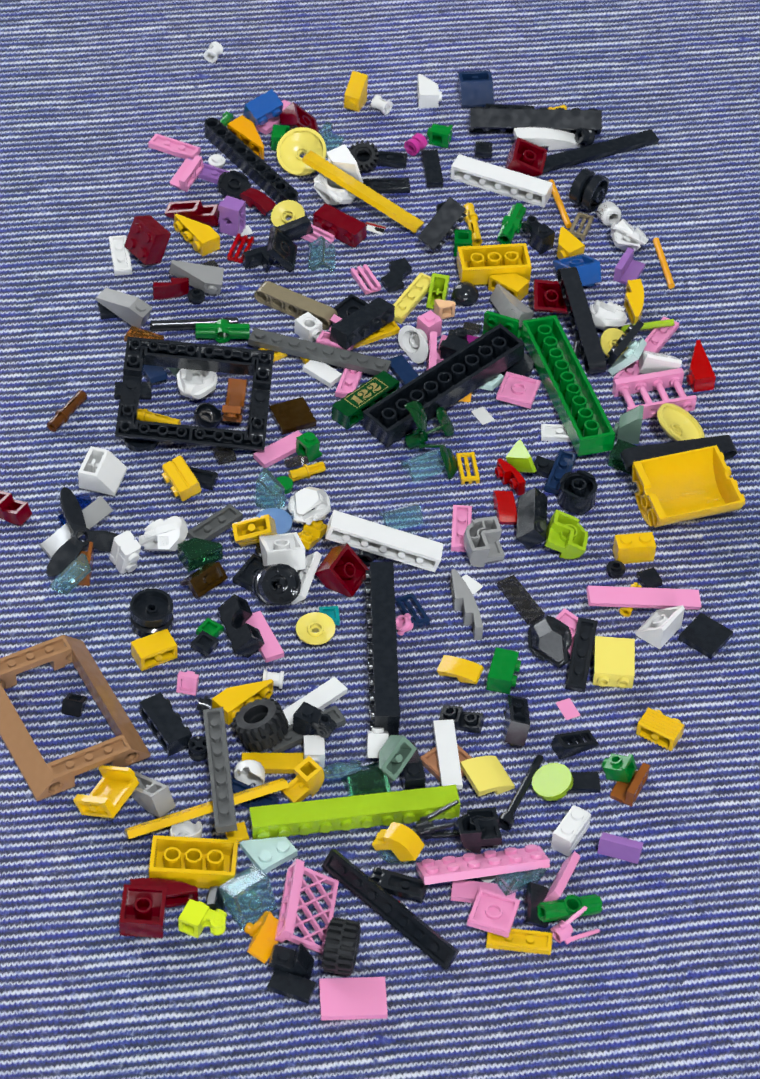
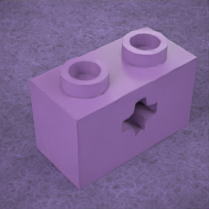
(232, 216)

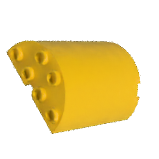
(685, 486)

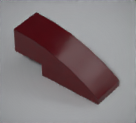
(194, 210)
(13, 510)
(177, 892)

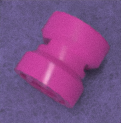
(415, 144)

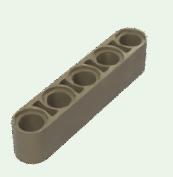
(293, 303)

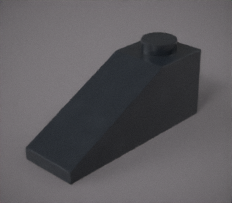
(516, 721)
(413, 773)

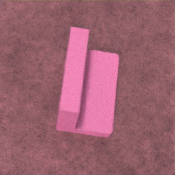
(187, 173)

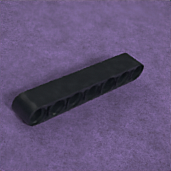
(581, 320)
(645, 452)

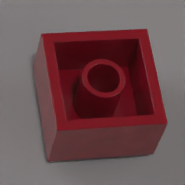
(147, 239)

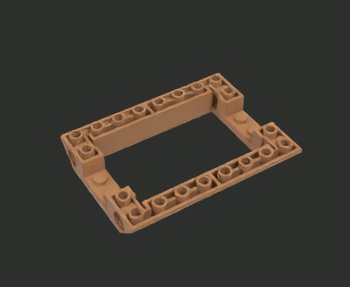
(59, 775)

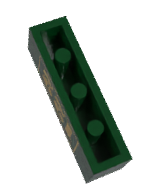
(350, 408)

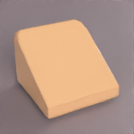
(444, 308)

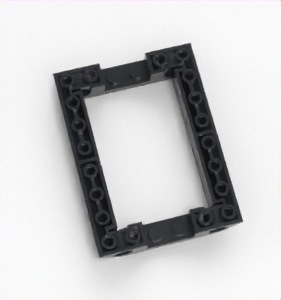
(195, 357)

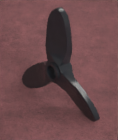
(71, 548)

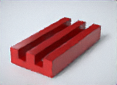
(243, 240)

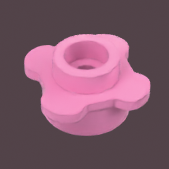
(403, 623)

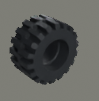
(260, 724)
(341, 946)

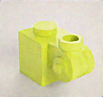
(197, 916)

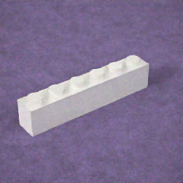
(501, 180)
(384, 541)

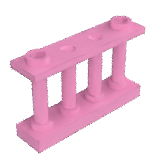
(650, 382)

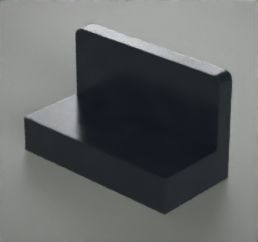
(297, 228)

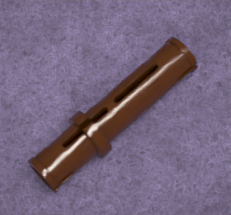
(62, 415)

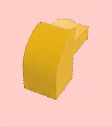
(307, 781)
(400, 840)

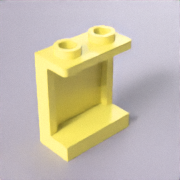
(614, 662)

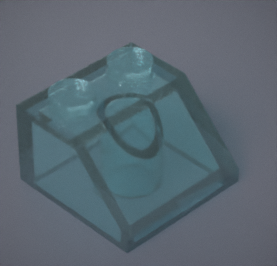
(248, 896)

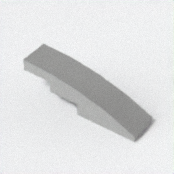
(92, 515)
(465, 602)

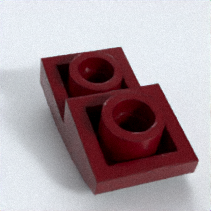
(256, 198)
(173, 289)

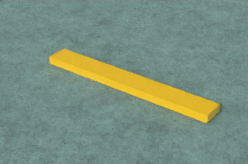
(362, 191)
(203, 809)

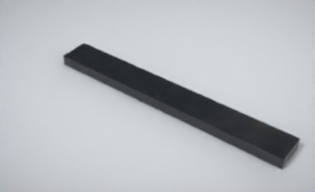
(600, 150)
(390, 909)

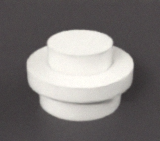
(216, 161)

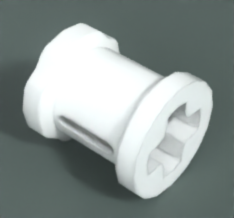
(212, 53)
(381, 104)
(276, 677)

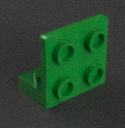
(493, 319)

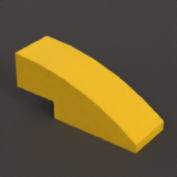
(634, 300)

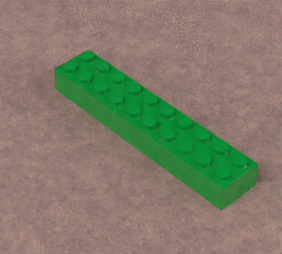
(567, 386)

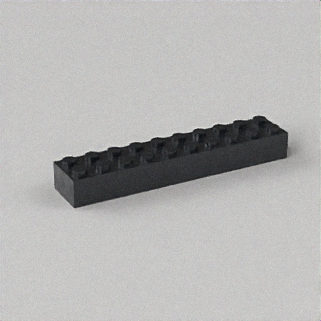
(444, 383)
(382, 649)

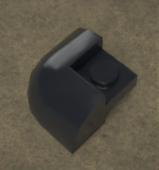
(479, 829)

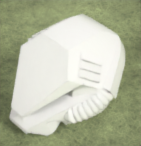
(331, 192)
(626, 236)
(607, 315)
(196, 383)
(303, 503)
(164, 534)

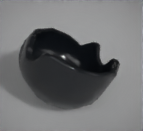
(465, 294)
(207, 415)

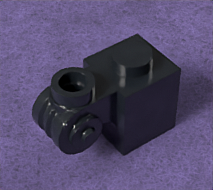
(540, 235)
(455, 341)
(310, 719)

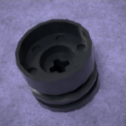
(286, 581)

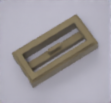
(578, 234)

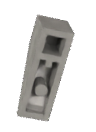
(200, 276)
(509, 305)
(125, 306)
(153, 796)

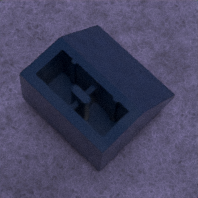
(475, 88)

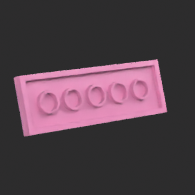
(482, 865)

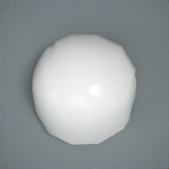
(250, 772)
(186, 829)

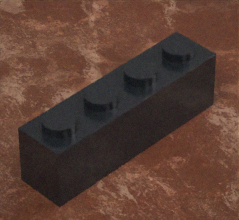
(362, 323)

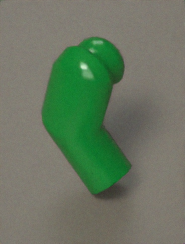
(227, 117)

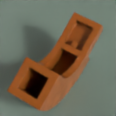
(235, 400)

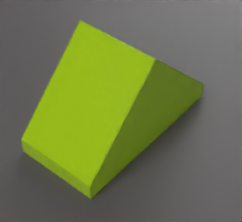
(438, 289)
(520, 458)

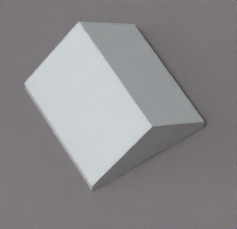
(655, 362)
(661, 626)

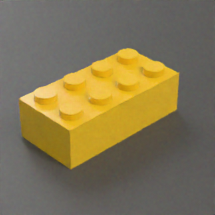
(479, 262)
(194, 860)

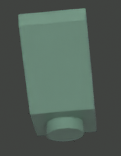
(630, 425)
(395, 755)

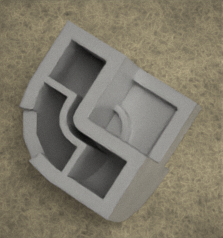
(483, 542)

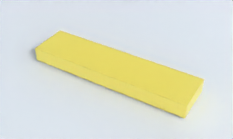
(411, 297)

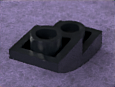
(463, 721)
(534, 895)

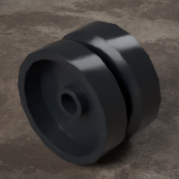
(589, 189)
(151, 612)

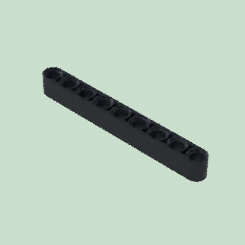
(249, 162)

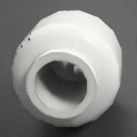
(608, 213)

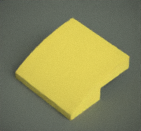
(486, 775)

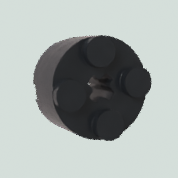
(577, 492)

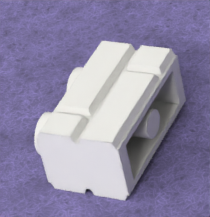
(125, 552)
(571, 830)

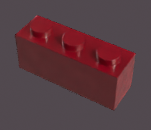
(343, 226)

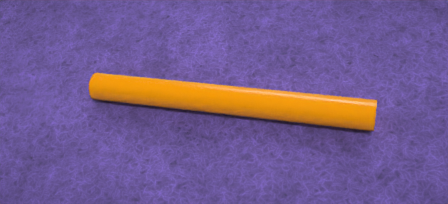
(560, 205)
(663, 262)

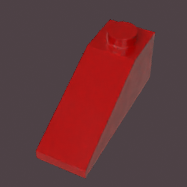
(701, 374)

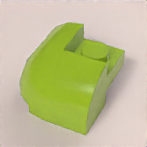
(566, 535)

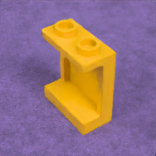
(109, 793)

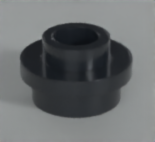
(196, 296)
(615, 569)
(203, 704)

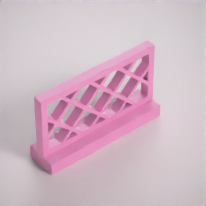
(291, 899)

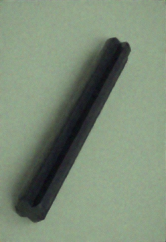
(185, 324)

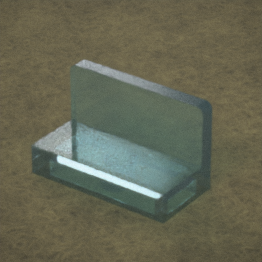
(331, 140)
(321, 253)
(424, 465)
(402, 516)
(72, 575)
(518, 881)

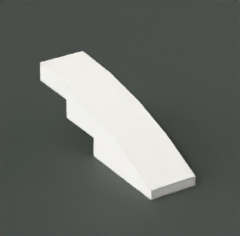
(548, 137)

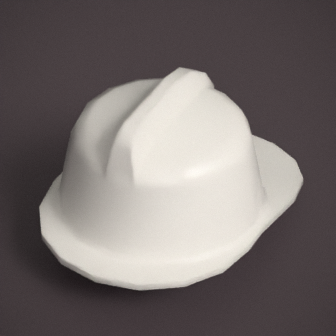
(414, 343)

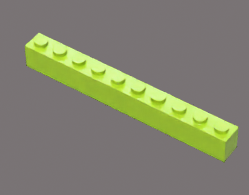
(351, 812)

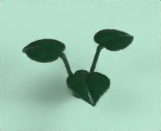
(419, 436)

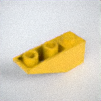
(200, 236)
(236, 697)

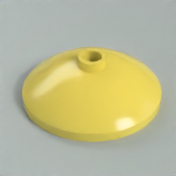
(294, 144)
(678, 423)

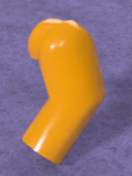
(251, 928)

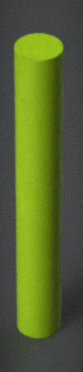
(651, 325)

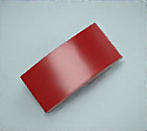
(510, 476)
(505, 506)

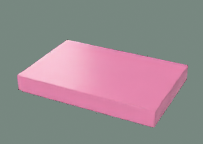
(353, 998)

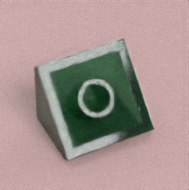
(367, 781)

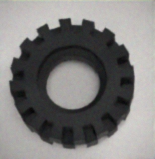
(365, 147)

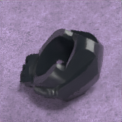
(550, 640)

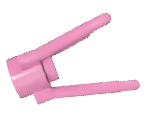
(563, 929)

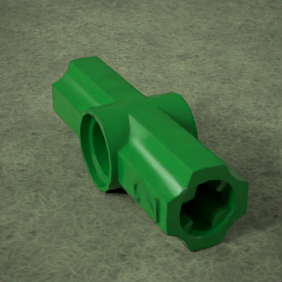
(511, 224)
(222, 331)
(565, 908)

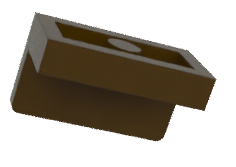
(205, 579)

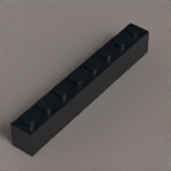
(505, 120)

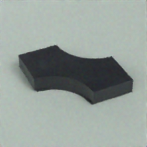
(398, 271)

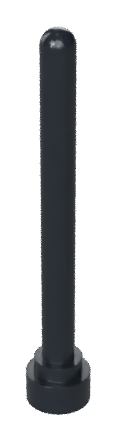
(506, 819)

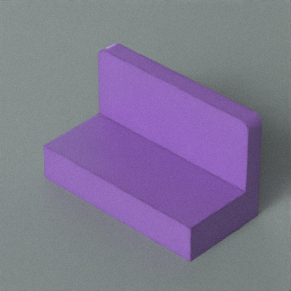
(628, 268)
(620, 848)

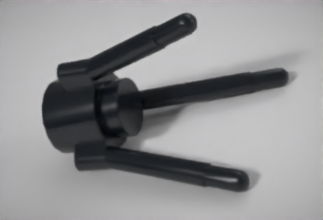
(427, 829)

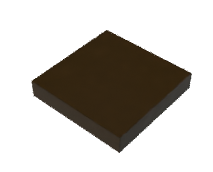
(292, 415)

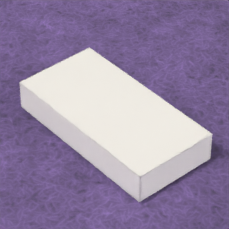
(322, 372)

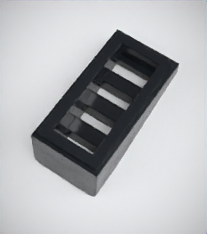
(564, 750)

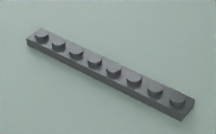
(318, 352)
(219, 770)

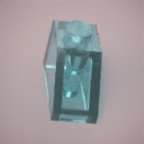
(269, 491)

